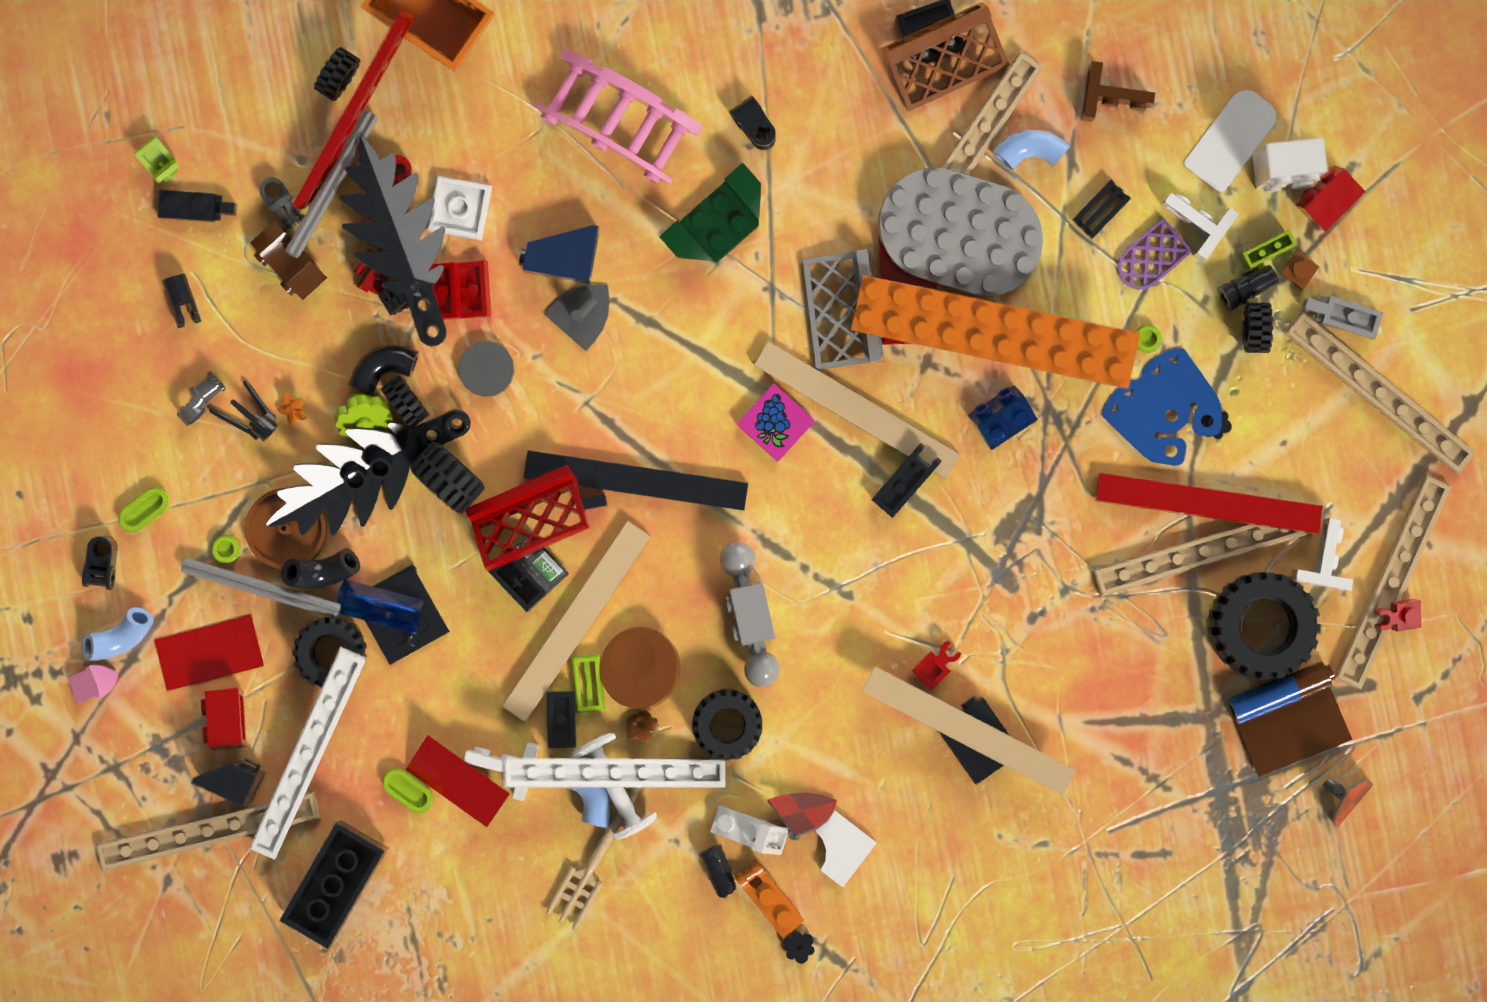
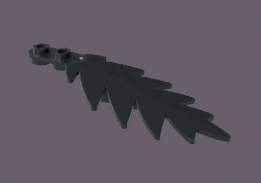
(398, 236)
(361, 471)

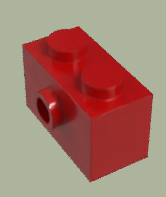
(1329, 197)
(224, 719)

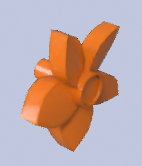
(292, 408)

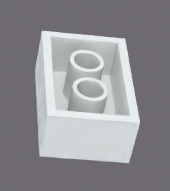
(1289, 164)

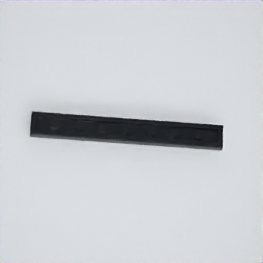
(642, 480)

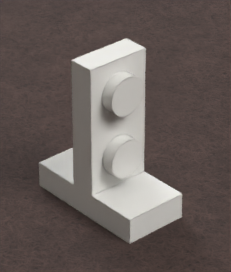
(1200, 222)
(1326, 561)
(482, 758)
(750, 831)

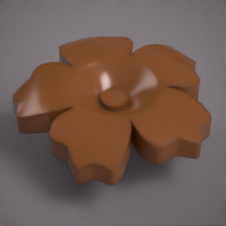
(641, 726)

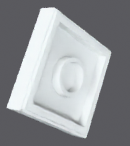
(460, 208)

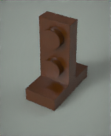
(1111, 95)

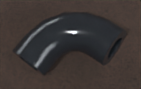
(382, 361)
(320, 572)

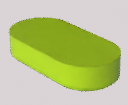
(144, 509)
(408, 790)

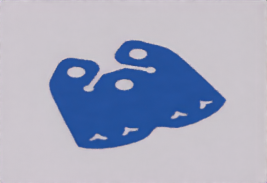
(1153, 396)

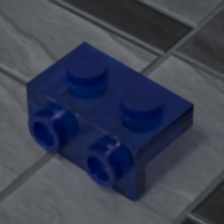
(1003, 416)

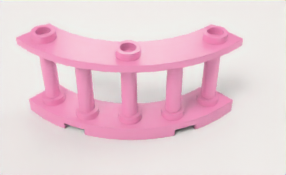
(628, 93)

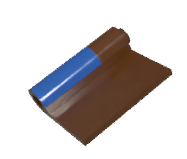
(1289, 718)

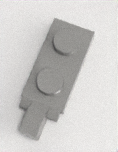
(1345, 316)

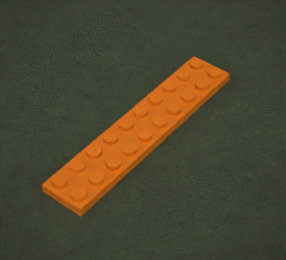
(995, 332)

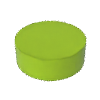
(1149, 339)
(226, 549)

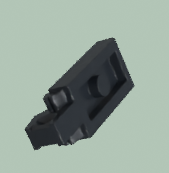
(193, 206)

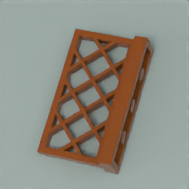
(935, 34)

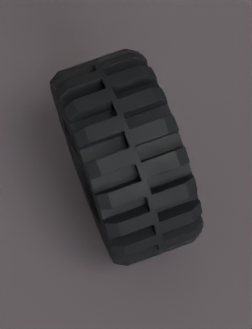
(1301, 633)

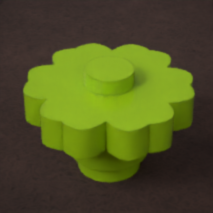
(362, 412)

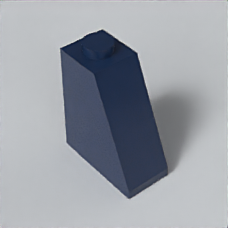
(563, 255)

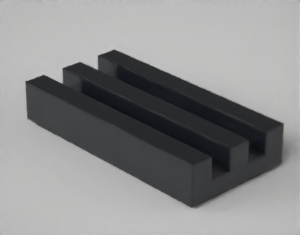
(1118, 192)

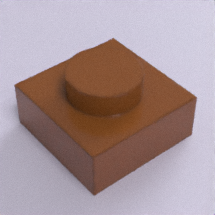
(1299, 270)

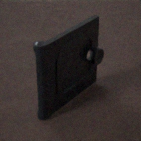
(399, 643)

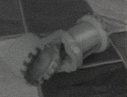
(280, 202)
(203, 394)

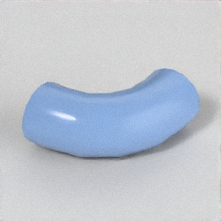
(1030, 144)
(118, 639)
(596, 806)

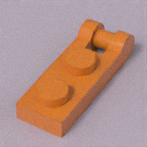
(770, 899)

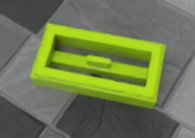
(575, 663)

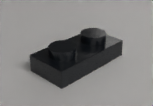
(561, 719)

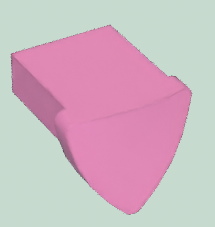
(92, 683)

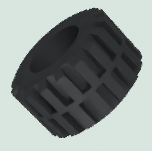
(447, 477)
(312, 633)
(727, 749)

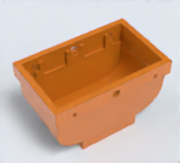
(440, 27)

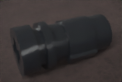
(1249, 286)

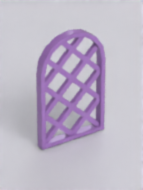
(1148, 234)

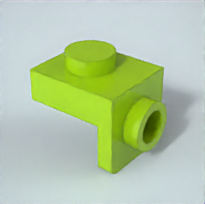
(157, 159)

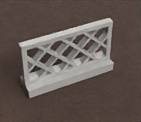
(872, 344)

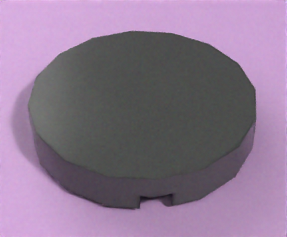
(486, 369)

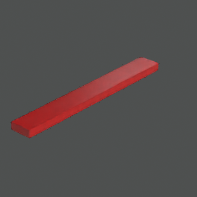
(354, 109)
(1209, 503)

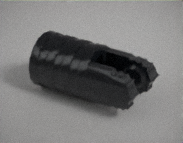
(179, 294)
(718, 870)

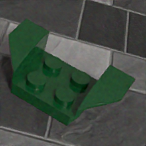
(719, 220)

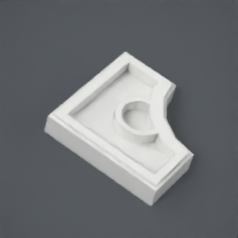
(845, 848)

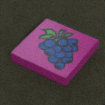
(775, 422)

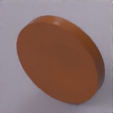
(282, 542)
(640, 668)

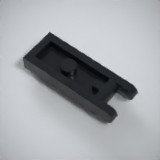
(904, 482)

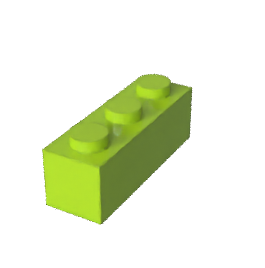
(1268, 249)

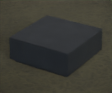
(594, 502)

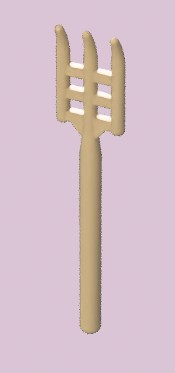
(586, 875)

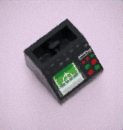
(530, 576)

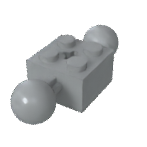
(751, 613)

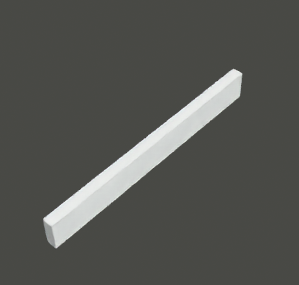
(307, 753)
(612, 773)

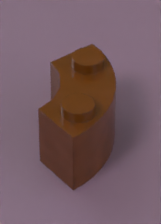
(298, 274)

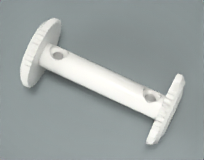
(618, 795)

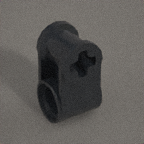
(752, 119)
(100, 565)

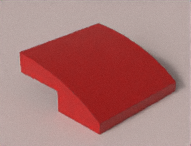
(463, 290)

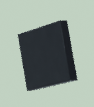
(923, 17)

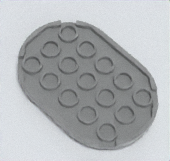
(960, 232)

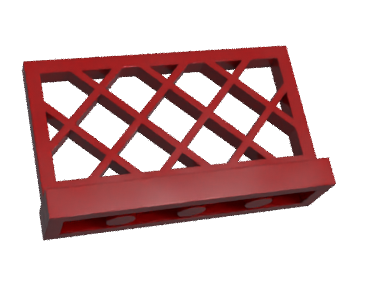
(522, 501)

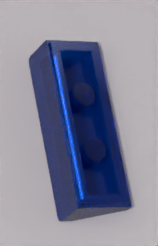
(380, 606)

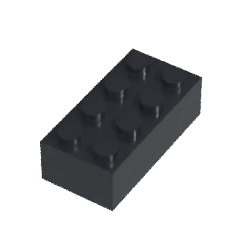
(333, 884)

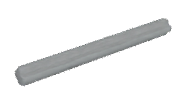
(330, 185)
(261, 588)

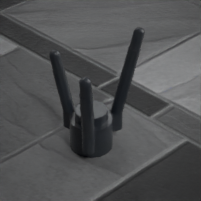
(261, 425)

